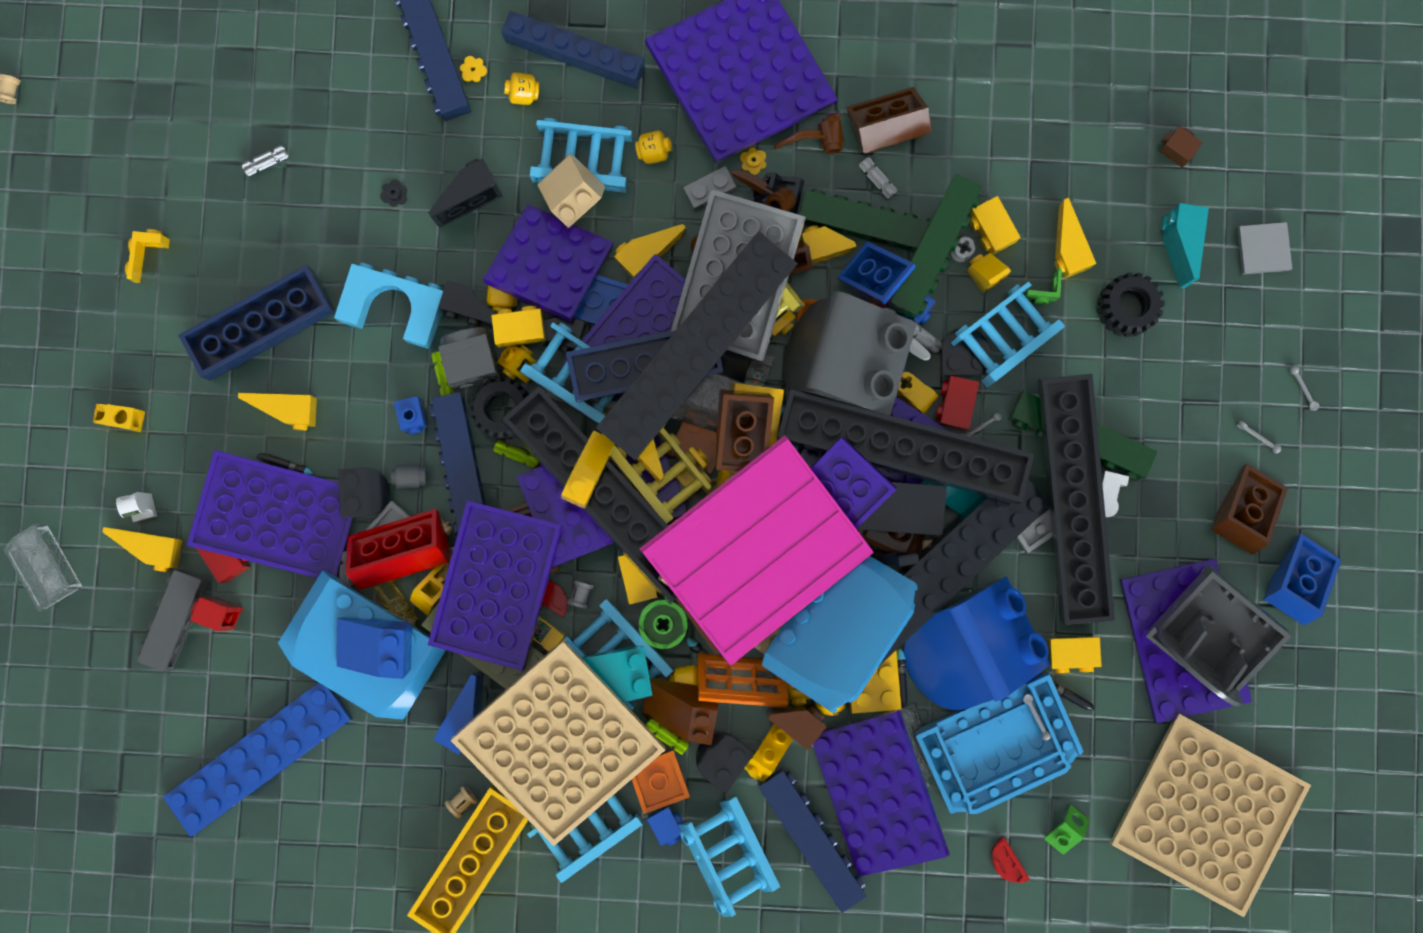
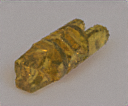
(397, 605)

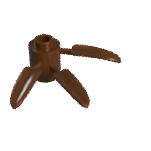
(828, 132)
(781, 198)

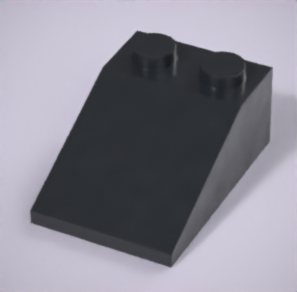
(466, 193)

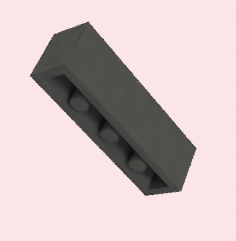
(171, 621)

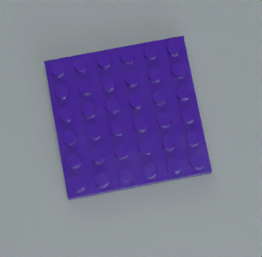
(740, 73)

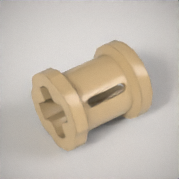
(8, 88)
(461, 801)

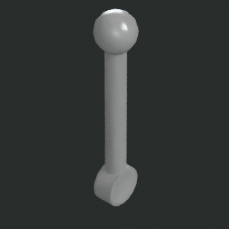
(1313, 405)
(995, 418)
(1275, 447)
(1027, 698)

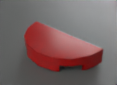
(555, 599)
(1006, 862)

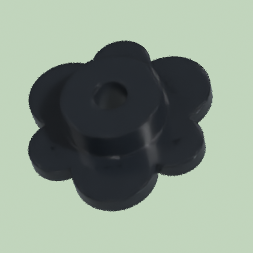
(399, 196)

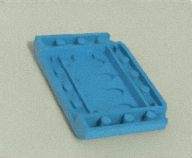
(843, 634)
(312, 649)
(998, 748)

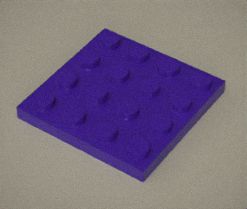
(548, 263)

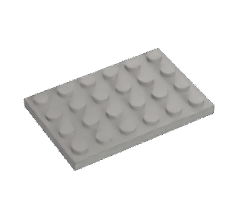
(724, 233)

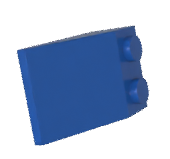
(875, 274)
(1303, 581)
(374, 647)
(463, 711)

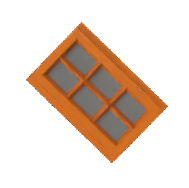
(740, 683)

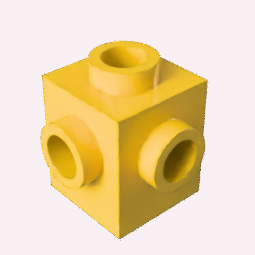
(514, 359)

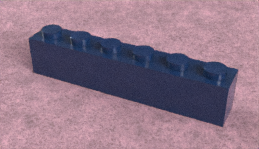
(573, 49)
(434, 58)
(457, 453)
(812, 840)

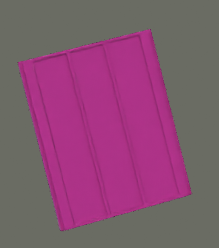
(757, 550)

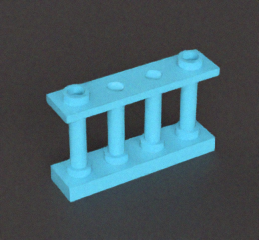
(612, 181)
(1011, 356)
(557, 384)
(625, 631)
(588, 852)
(752, 857)

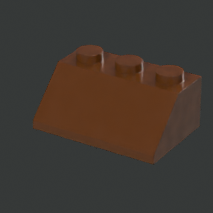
(889, 120)
(799, 723)

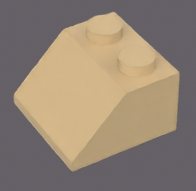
(570, 190)

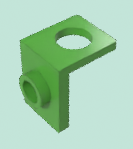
(1044, 297)
(1068, 833)

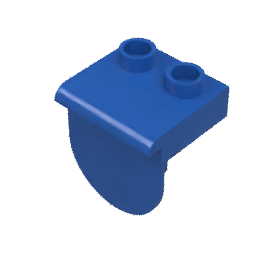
(976, 649)

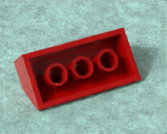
(397, 549)

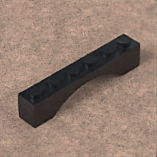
(462, 302)

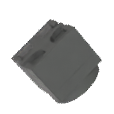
(468, 357)

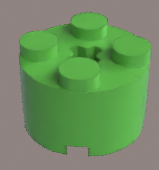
(661, 638)

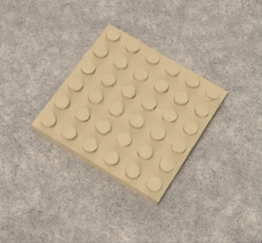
(558, 743)
(1210, 814)

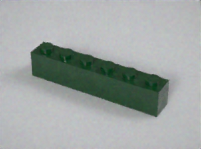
(863, 221)
(935, 246)
(1115, 449)

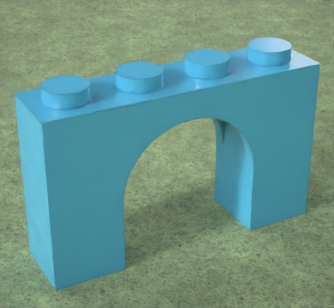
(365, 284)

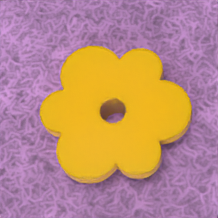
(470, 64)
(748, 164)

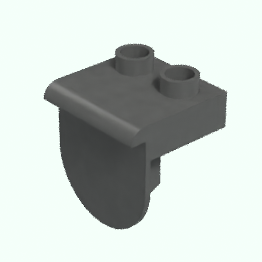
(849, 352)
(1218, 635)

